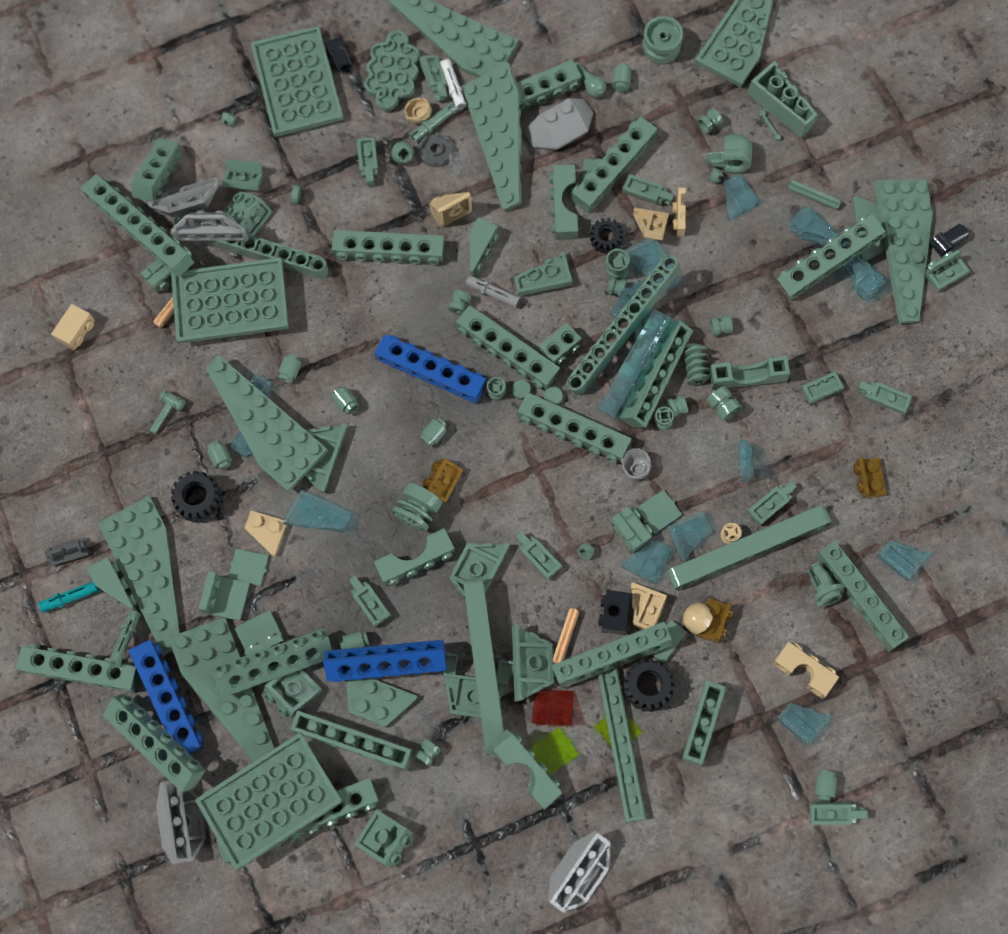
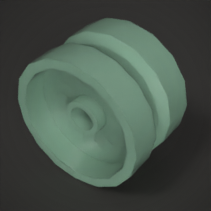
(662, 39)

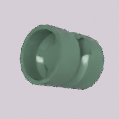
(617, 264)
(724, 404)

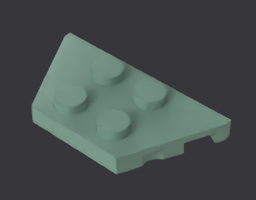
(861, 208)
(332, 440)
(478, 562)
(531, 663)
(377, 701)

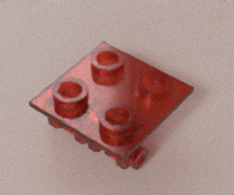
(552, 708)

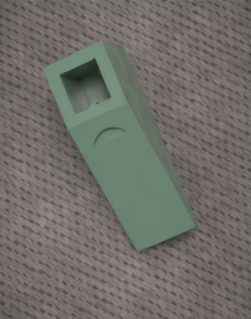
(481, 239)
(107, 579)

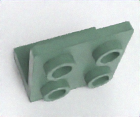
(248, 211)
(223, 597)
(259, 633)

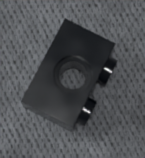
(617, 623)

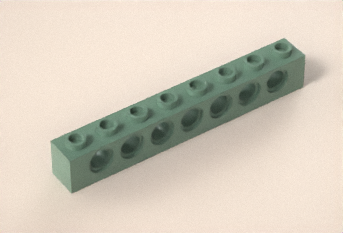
(137, 225)
(369, 800)

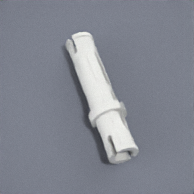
(455, 90)

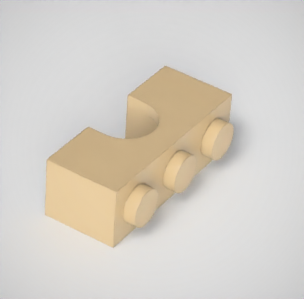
(821, 677)

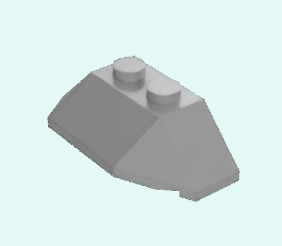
(559, 125)
(186, 199)
(208, 227)
(179, 823)
(579, 872)

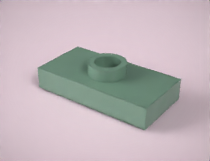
(822, 387)
(676, 634)

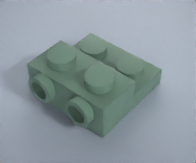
(291, 692)
(384, 839)

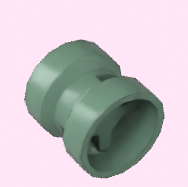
(710, 120)
(459, 302)
(721, 325)
(496, 385)
(663, 422)
(427, 752)

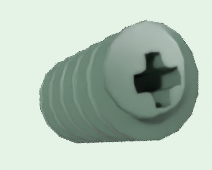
(696, 364)

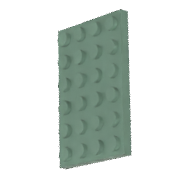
(296, 81)
(230, 300)
(268, 801)

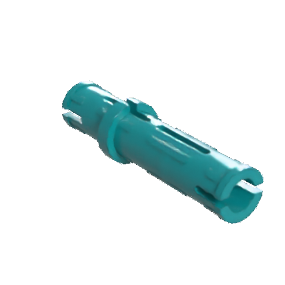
(60, 600)

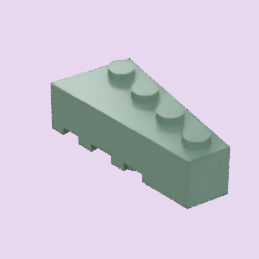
(782, 99)

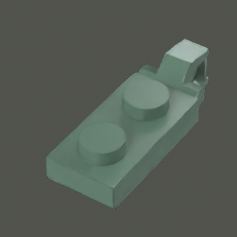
(434, 76)
(367, 159)
(647, 190)
(885, 396)
(771, 503)
(538, 555)
(369, 602)
(835, 813)

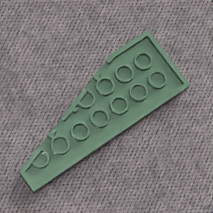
(464, 40)
(737, 41)
(496, 116)
(907, 220)
(273, 436)
(143, 554)

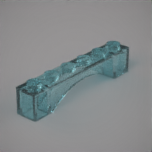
(811, 228)
(634, 363)

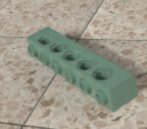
(589, 199)
(874, 234)
(343, 239)
(473, 318)
(655, 376)
(533, 404)
(862, 597)
(612, 655)
(270, 663)
(28, 664)
(351, 740)
(154, 742)

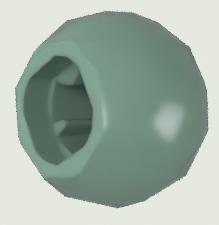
(402, 152)

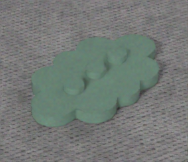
(392, 70)

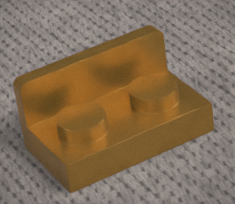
(870, 477)
(442, 478)
(720, 613)

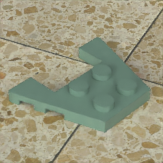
(463, 690)

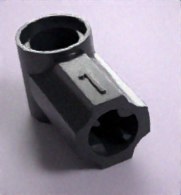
(337, 50)
(946, 241)

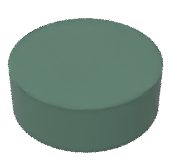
(296, 193)
(520, 389)
(553, 395)

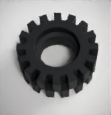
(610, 226)

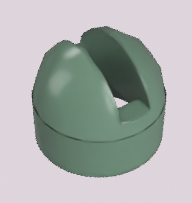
(228, 118)
(714, 175)
(589, 550)

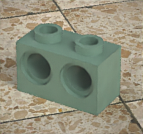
(556, 342)

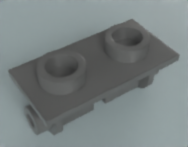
(67, 551)

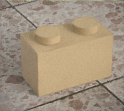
(73, 327)

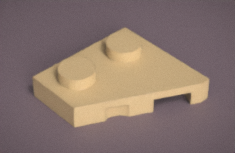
(680, 209)
(651, 223)
(266, 530)
(646, 606)

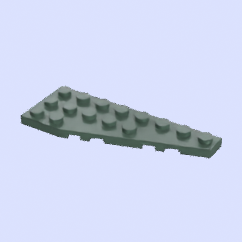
(239, 712)

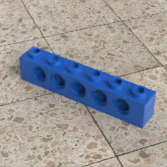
(470, 392)
(376, 655)
(140, 657)

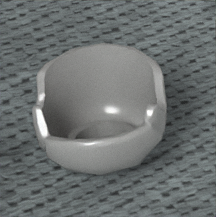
(636, 464)

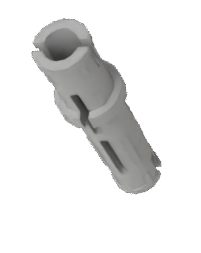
(493, 291)

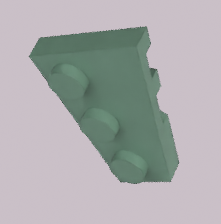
(545, 277)

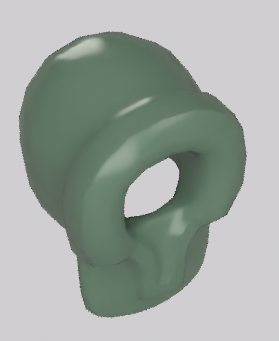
(736, 154)

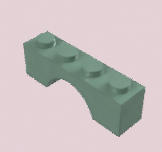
(565, 221)
(766, 372)
(437, 548)
(541, 787)

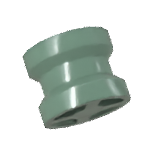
(616, 286)
(678, 405)

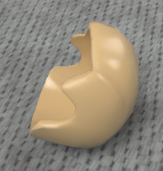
(418, 110)
(697, 618)

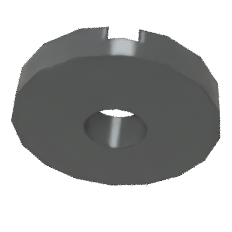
(435, 159)

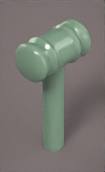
(170, 401)

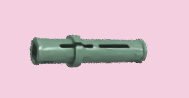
(427, 126)
(132, 620)

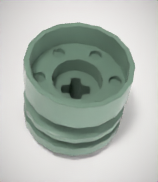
(418, 504)

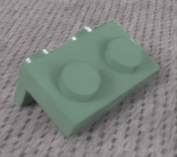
(243, 175)
(946, 270)

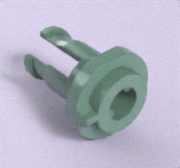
(826, 589)

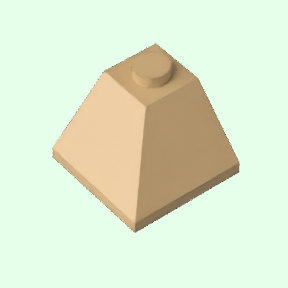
(450, 207)

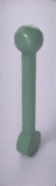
(762, 113)

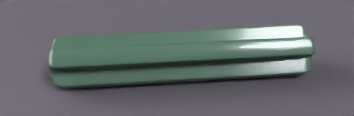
(814, 194)

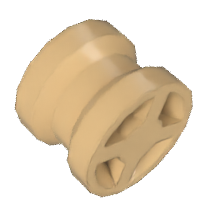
(732, 530)

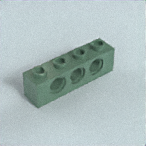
(549, 78)
(155, 170)
(703, 723)

